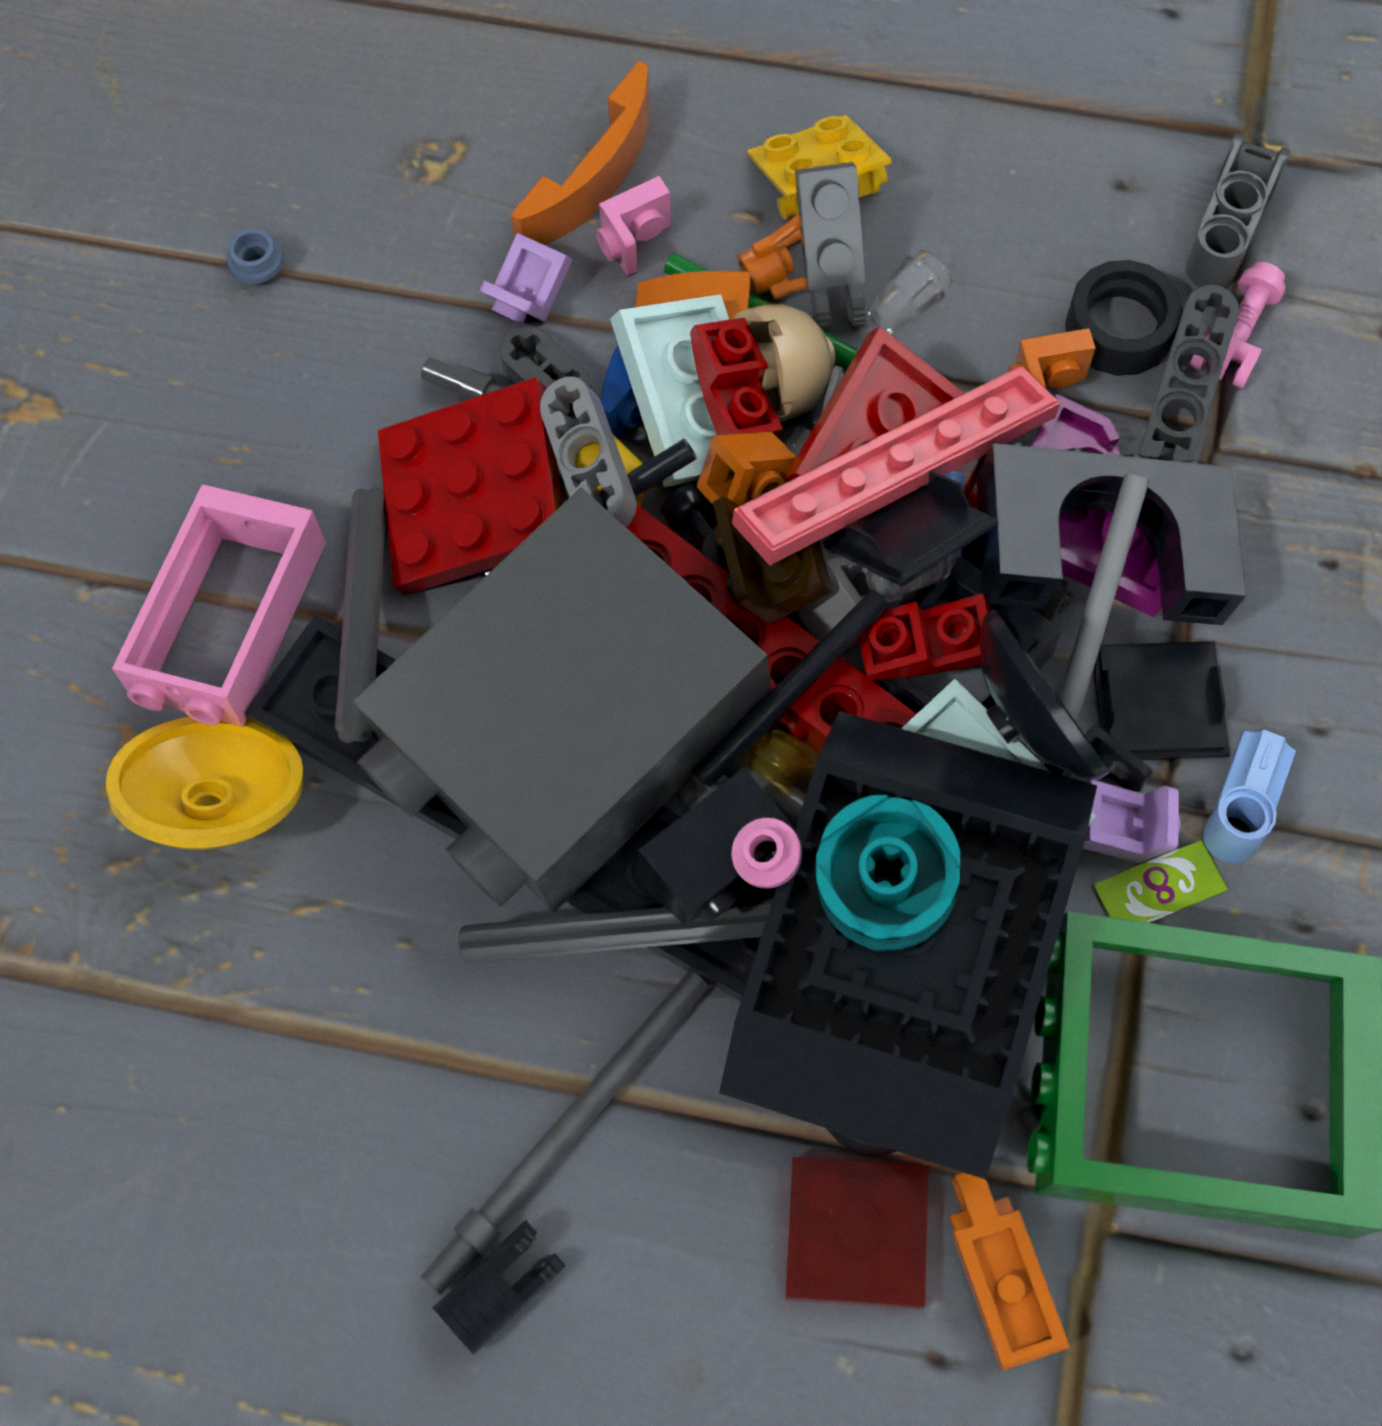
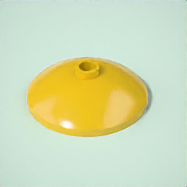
(204, 783)

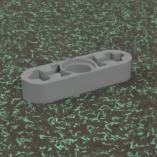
(569, 439)

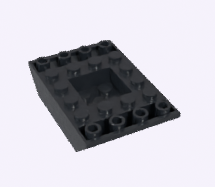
(928, 1037)

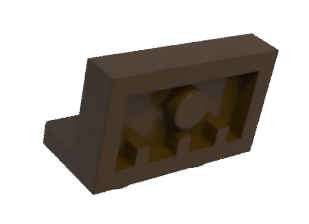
(765, 589)

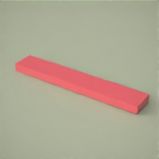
(893, 465)

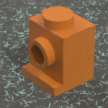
(756, 459)

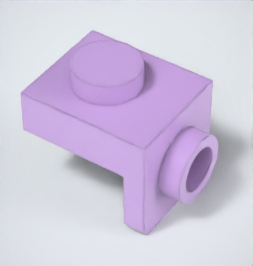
(528, 280)
(1133, 823)

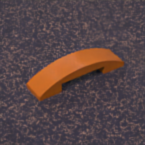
(554, 209)

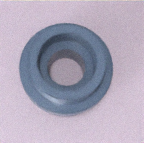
(253, 244)

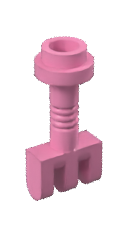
(1261, 287)

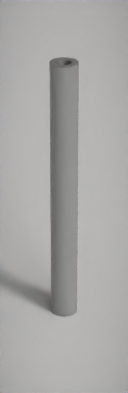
(1103, 592)

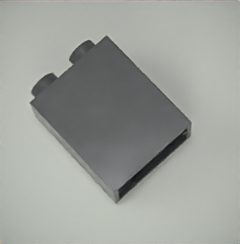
(560, 704)

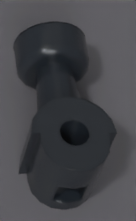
(688, 509)

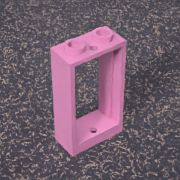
(214, 517)

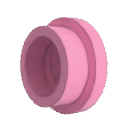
(780, 867)

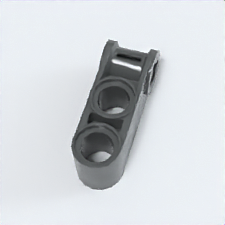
(1234, 212)

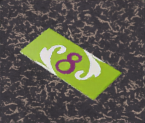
(1162, 885)

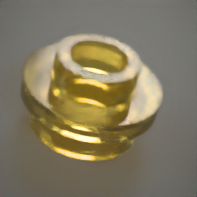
(780, 758)

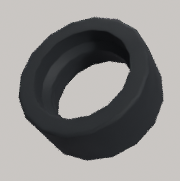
(1138, 283)

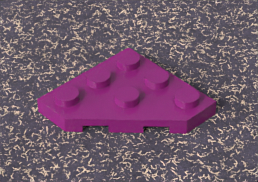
(1085, 529)

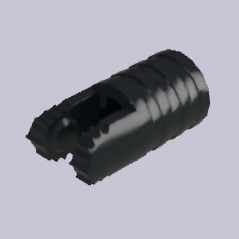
(483, 1297)

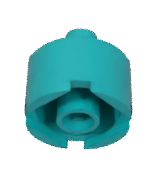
(897, 834)

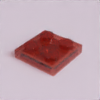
(857, 1233)

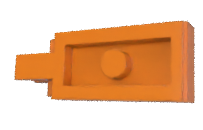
(1004, 1276)

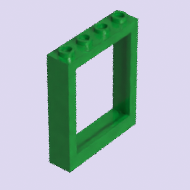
(1355, 1083)

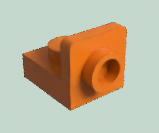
(1057, 358)

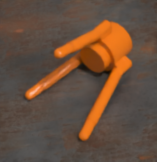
(771, 262)

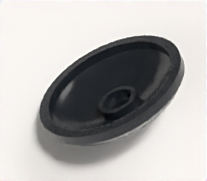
(1029, 705)

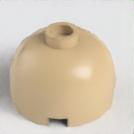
(796, 356)

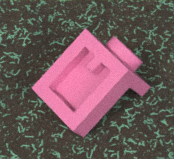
(632, 217)

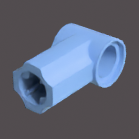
(1249, 794)

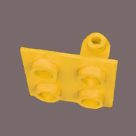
(827, 143)

